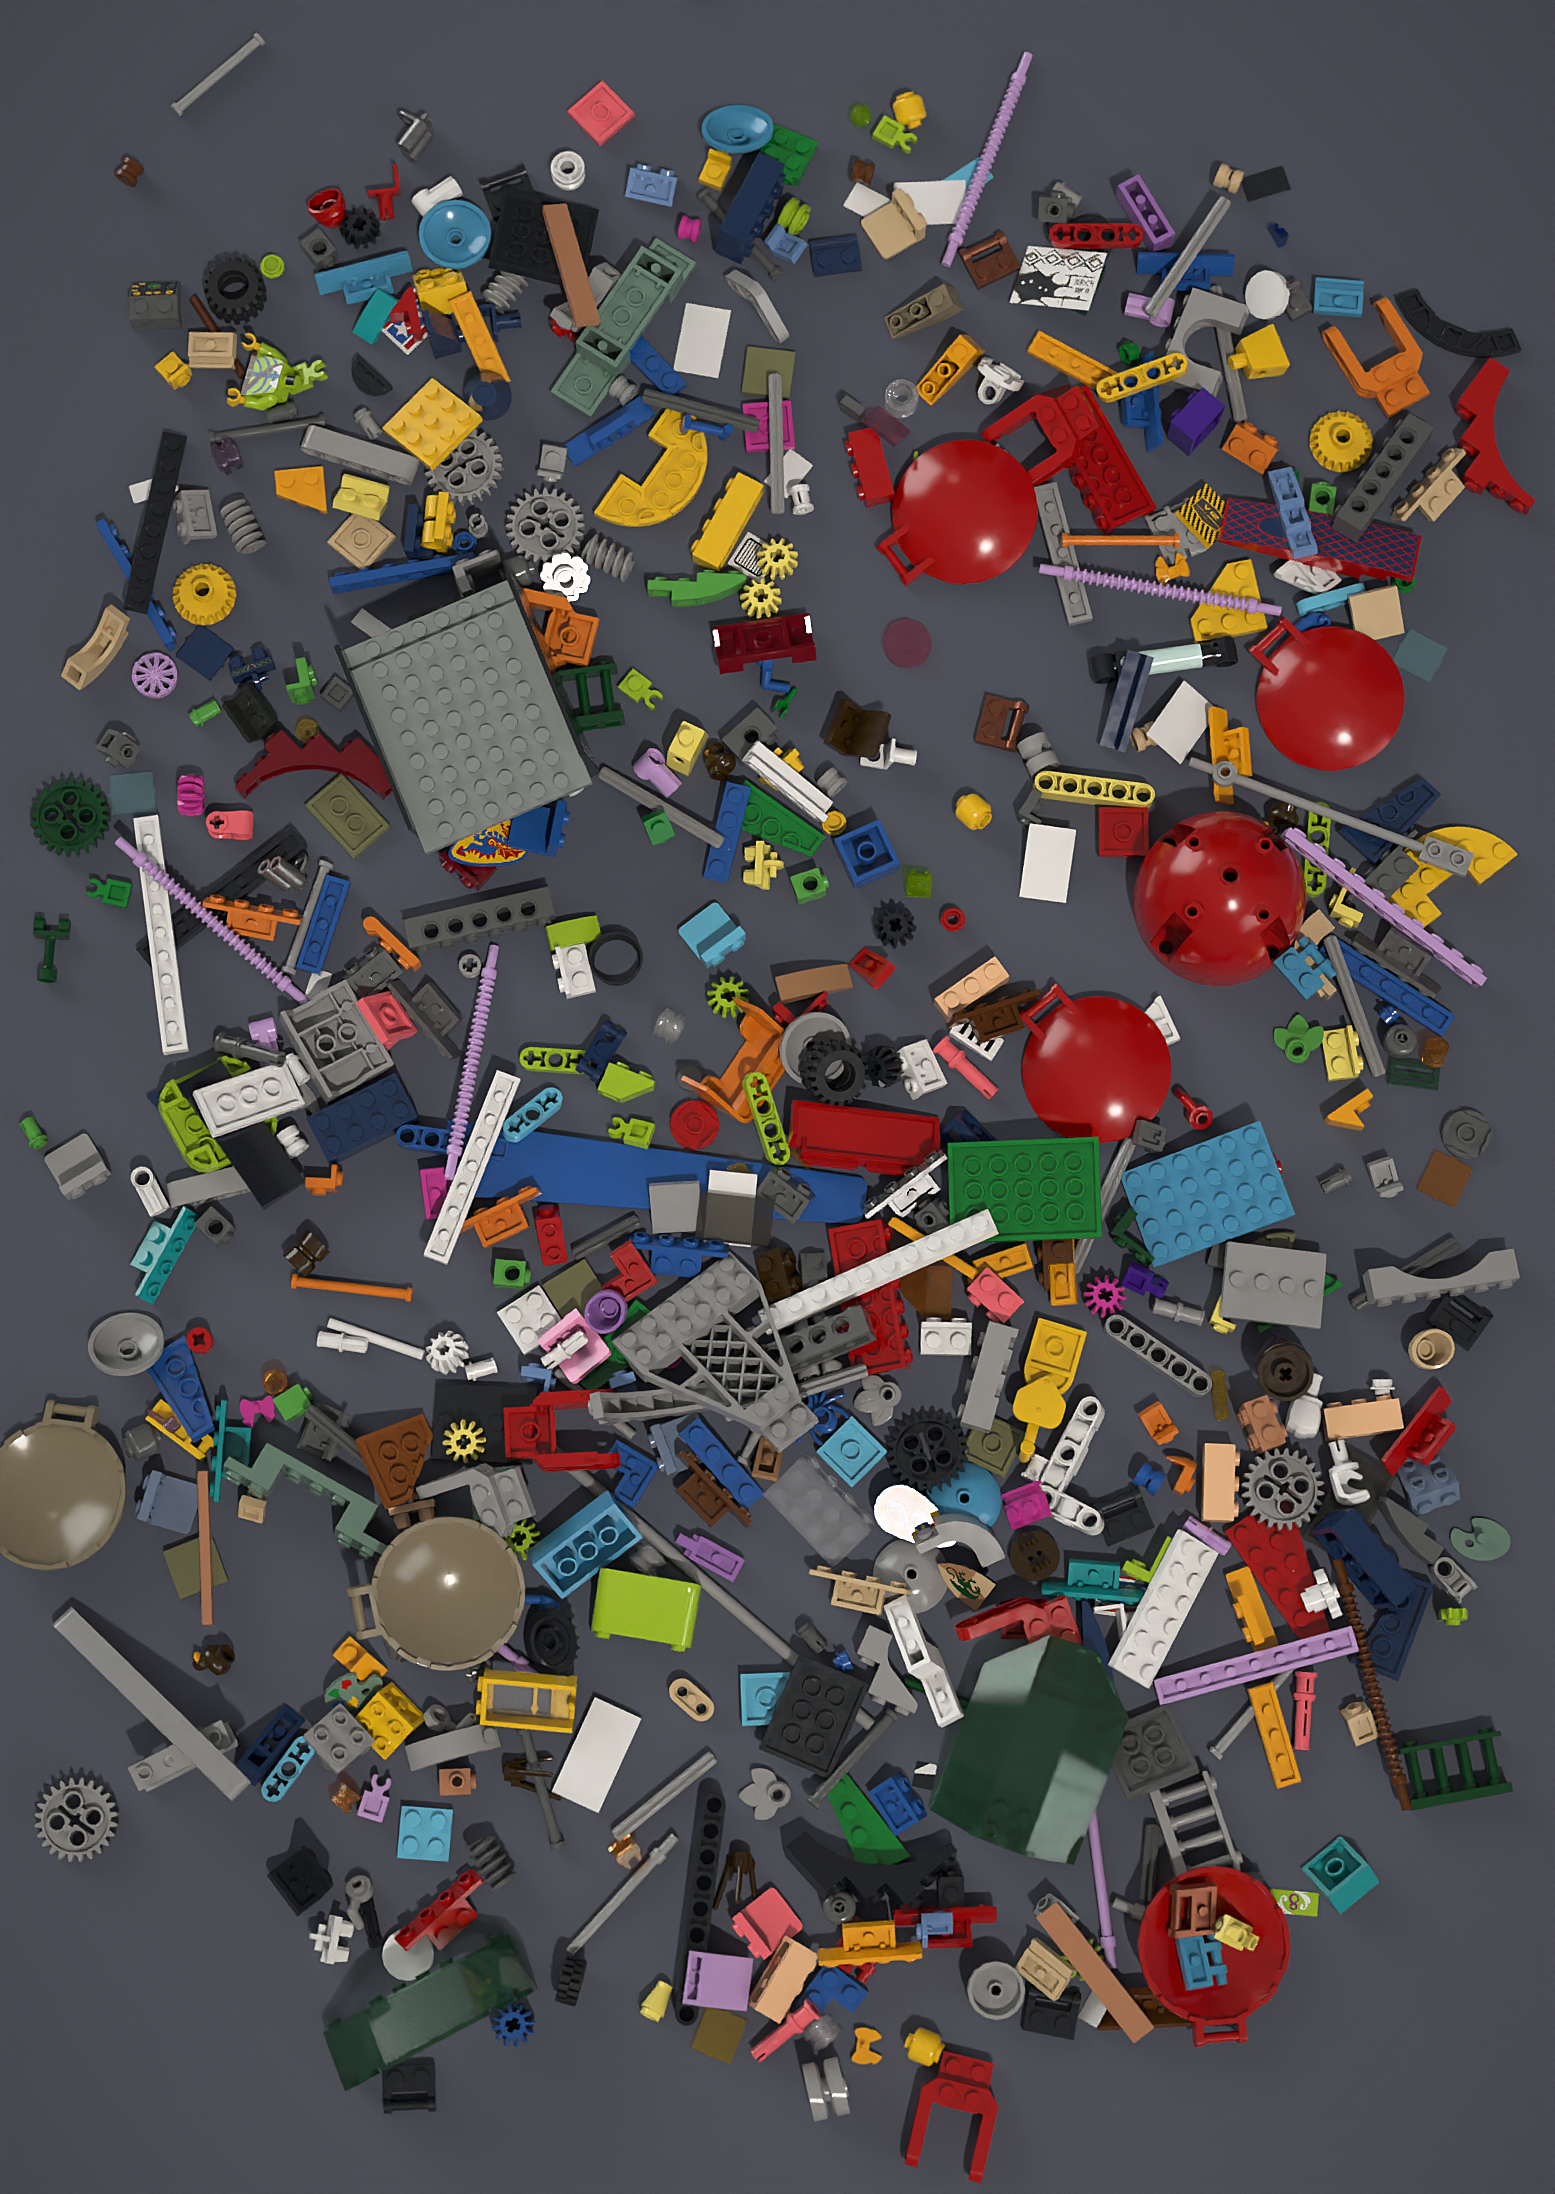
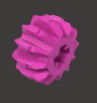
(191, 795)
(1107, 1288)

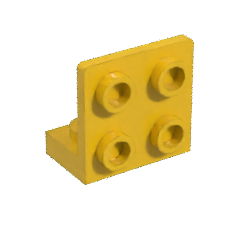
(389, 1719)

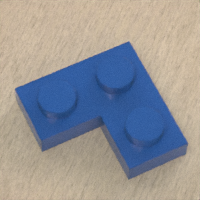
(637, 1473)
(834, 1984)

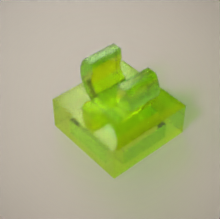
(919, 884)

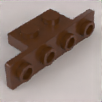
(996, 1019)
(1053, 1253)
(705, 1496)
(1154, 2010)

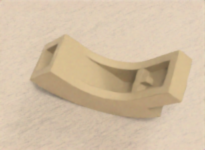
(99, 651)
(1316, 929)

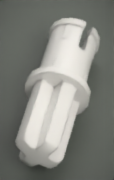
(342, 1342)
(564, 1350)

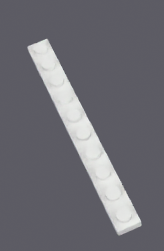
(161, 940)
(881, 1270)

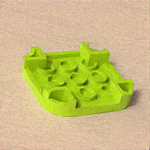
(187, 1129)

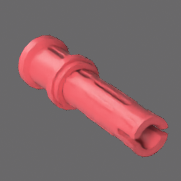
(957, 1060)
(1304, 1696)
(794, 2024)

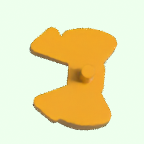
(1166, 573)
(862, 2054)

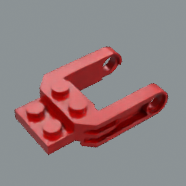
(1064, 421)
(532, 1433)
(1035, 1618)
(962, 2086)

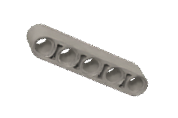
(360, 455)
(205, 1188)
(1170, 1357)

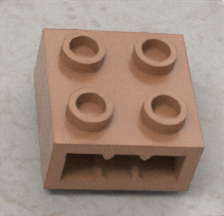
(1262, 1425)

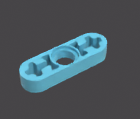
(1328, 600)
(534, 1104)
(278, 1770)

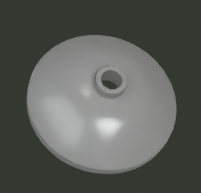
(811, 1028)
(126, 1335)
(902, 1556)

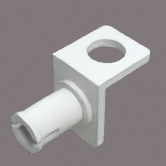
(891, 754)
(1122, 1618)

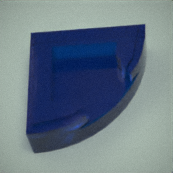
(1279, 235)

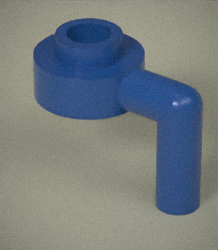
(766, 683)

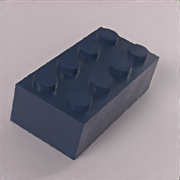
(750, 209)
(362, 1119)
(1365, 1559)

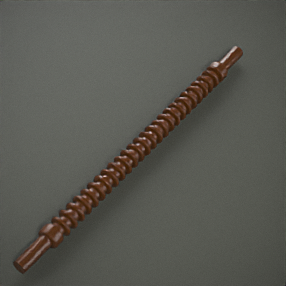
(1397, 1779)

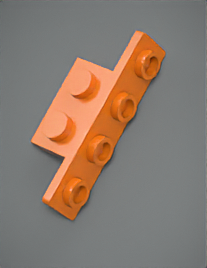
(252, 920)
(503, 1219)

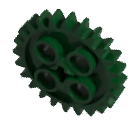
(86, 803)

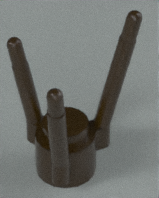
(516, 1771)
(741, 1863)

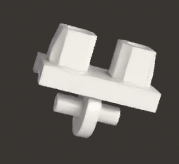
(335, 1928)

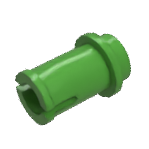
(204, 713)
(36, 1138)

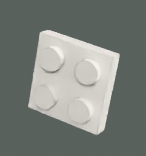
(529, 1318)

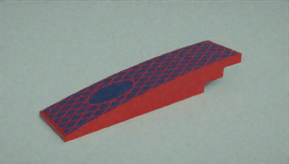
(1376, 554)

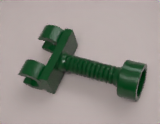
(47, 974)

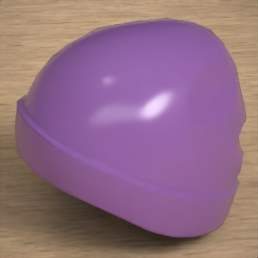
(605, 1311)

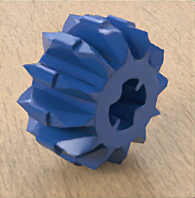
(517, 2032)

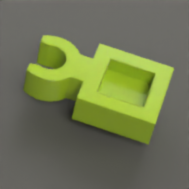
(891, 133)
(309, 374)
(637, 688)
(636, 1133)
(1452, 1616)

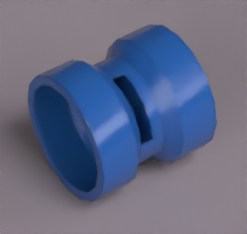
(1149, 1478)

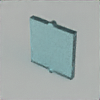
(1419, 655)
(132, 793)

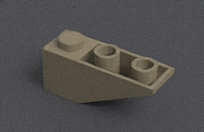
(924, 311)

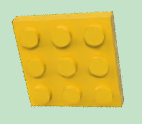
(432, 424)

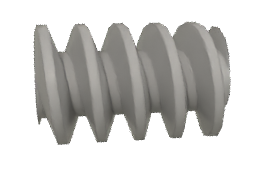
(503, 290)
(240, 527)
(608, 558)

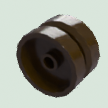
(1290, 1385)

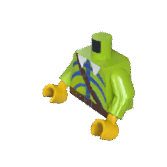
(266, 378)

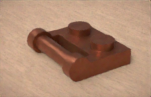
(992, 267)
(993, 723)
(1201, 1909)

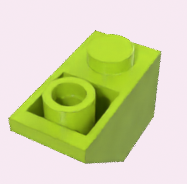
(624, 1085)

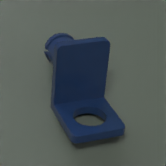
(500, 322)

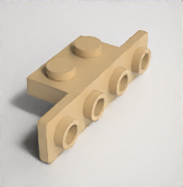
(1434, 491)
(859, 1594)

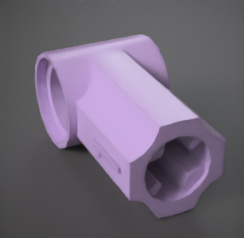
(1136, 306)
(652, 767)
(264, 1034)

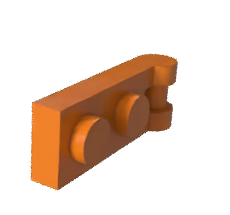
(391, 943)

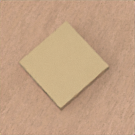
(361, 540)
(1377, 612)

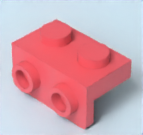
(994, 1296)

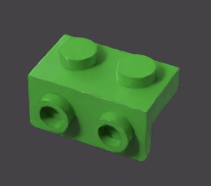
(303, 692)

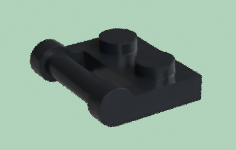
(495, 200)
(1456, 1325)
(1125, 1524)
(1048, 2020)
(409, 2079)

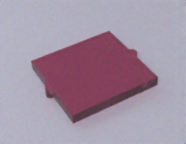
(887, 426)

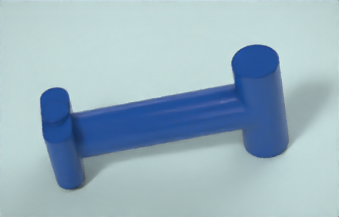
(722, 432)

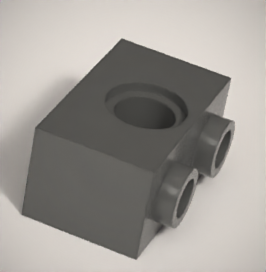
(755, 723)

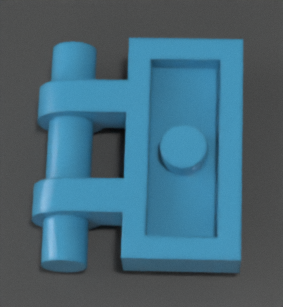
(1299, 973)
(1195, 1963)

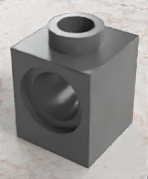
(316, 241)
(208, 1219)

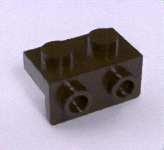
(778, 1274)

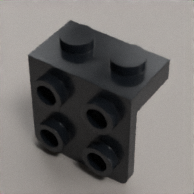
(301, 1880)

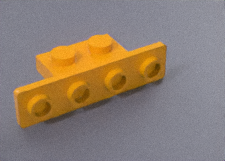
(1228, 746)
(1251, 1610)
(869, 1943)

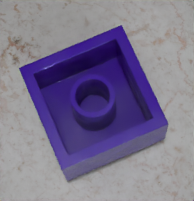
(1194, 421)

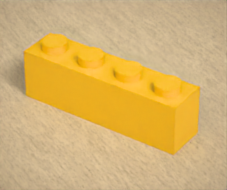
(727, 523)

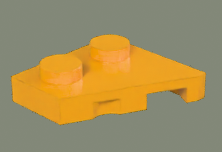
(303, 486)

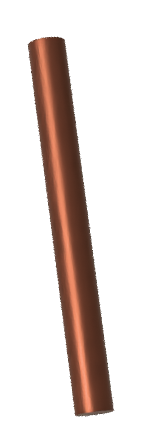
(212, 327)

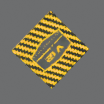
(1203, 515)

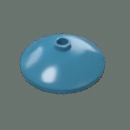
(737, 129)
(455, 221)
(982, 1492)

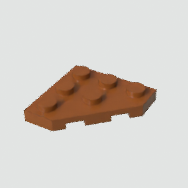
(396, 1458)

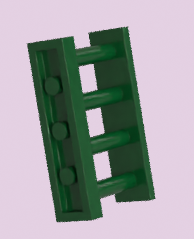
(587, 719)
(1446, 1793)

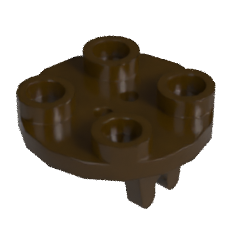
(1041, 1566)

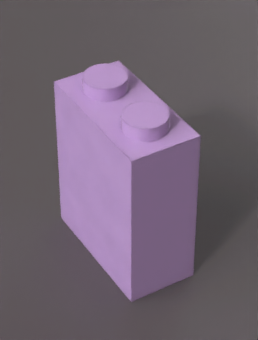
(718, 1981)

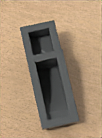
(1410, 1531)

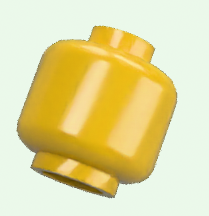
(909, 110)
(973, 811)
(924, 2046)

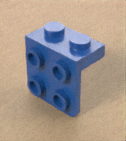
(540, 830)

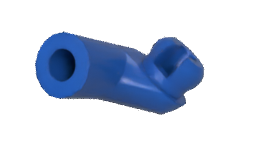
(1313, 620)

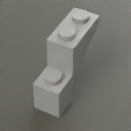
(886, 1684)

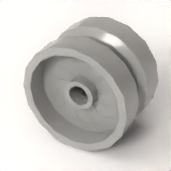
(980, 1993)
(826, 2089)

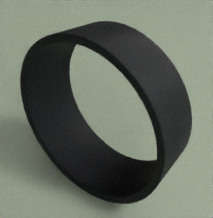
(615, 935)

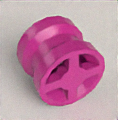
(689, 229)

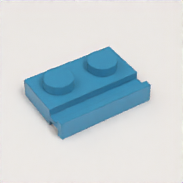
(1338, 297)

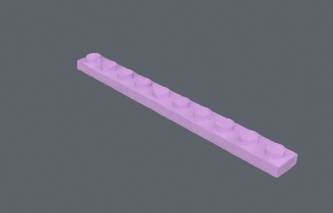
(1375, 900)

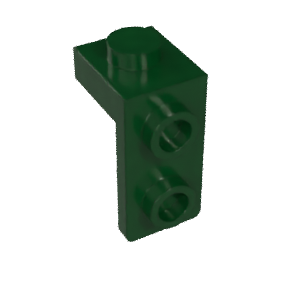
(1122, 1222)

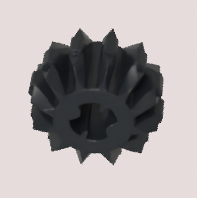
(353, 222)
(892, 918)
(883, 1066)

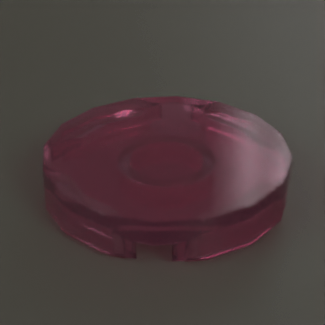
(907, 643)

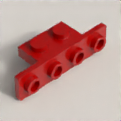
(1423, 1435)
(445, 1916)
(962, 1921)

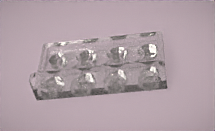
(820, 1509)

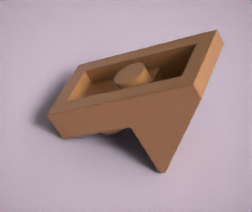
(767, 1461)

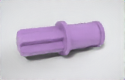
(1206, 1535)

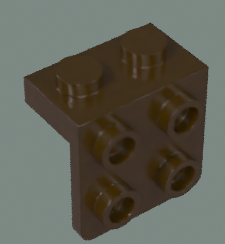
(856, 730)

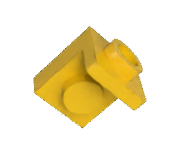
(716, 169)
(174, 371)

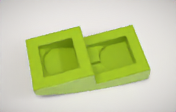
(573, 932)

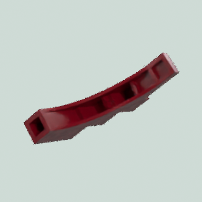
(318, 754)

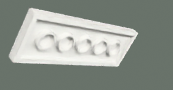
(1163, 1608)

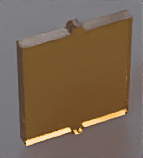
(1444, 1179)

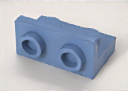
(652, 185)

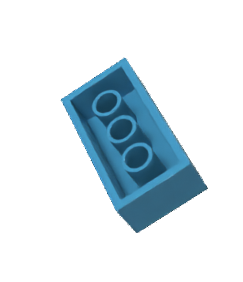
(584, 1544)

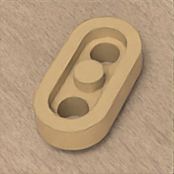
(691, 1700)

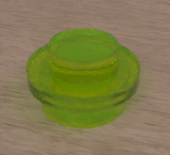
(860, 115)

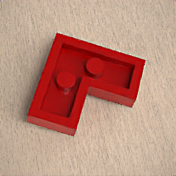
(635, 1272)

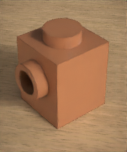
(457, 1781)

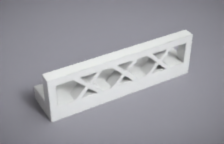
(787, 781)

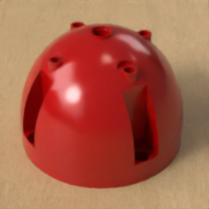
(1226, 936)

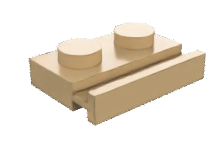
(212, 350)
(1045, 1969)

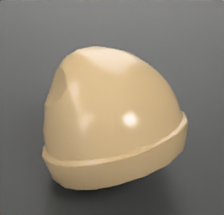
(1431, 1349)

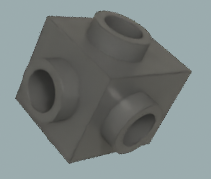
(1048, 205)
(118, 748)
(933, 1215)

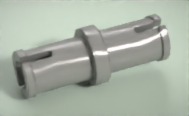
(1178, 1312)

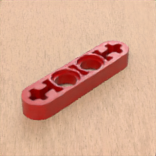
(1095, 231)

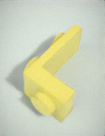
(1347, 916)

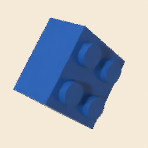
(866, 854)

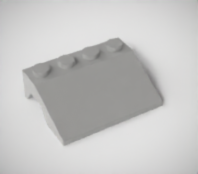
(335, 1042)

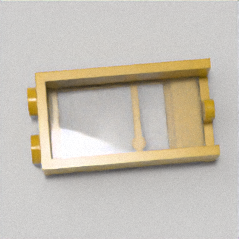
(527, 1700)

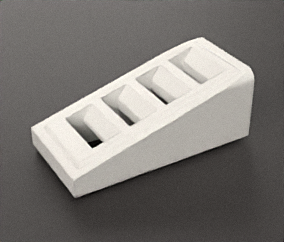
(954, 1033)

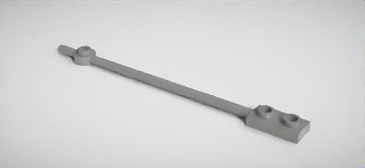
(1431, 851)

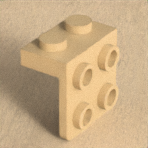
(895, 225)

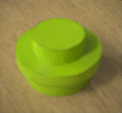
(272, 266)

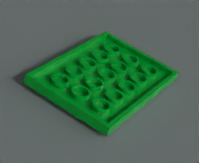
(1029, 1187)

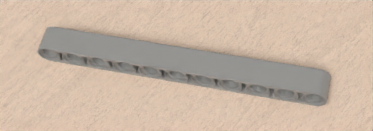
(151, 1704)

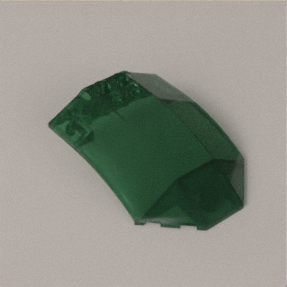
(1034, 1750)

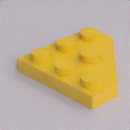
(1217, 622)

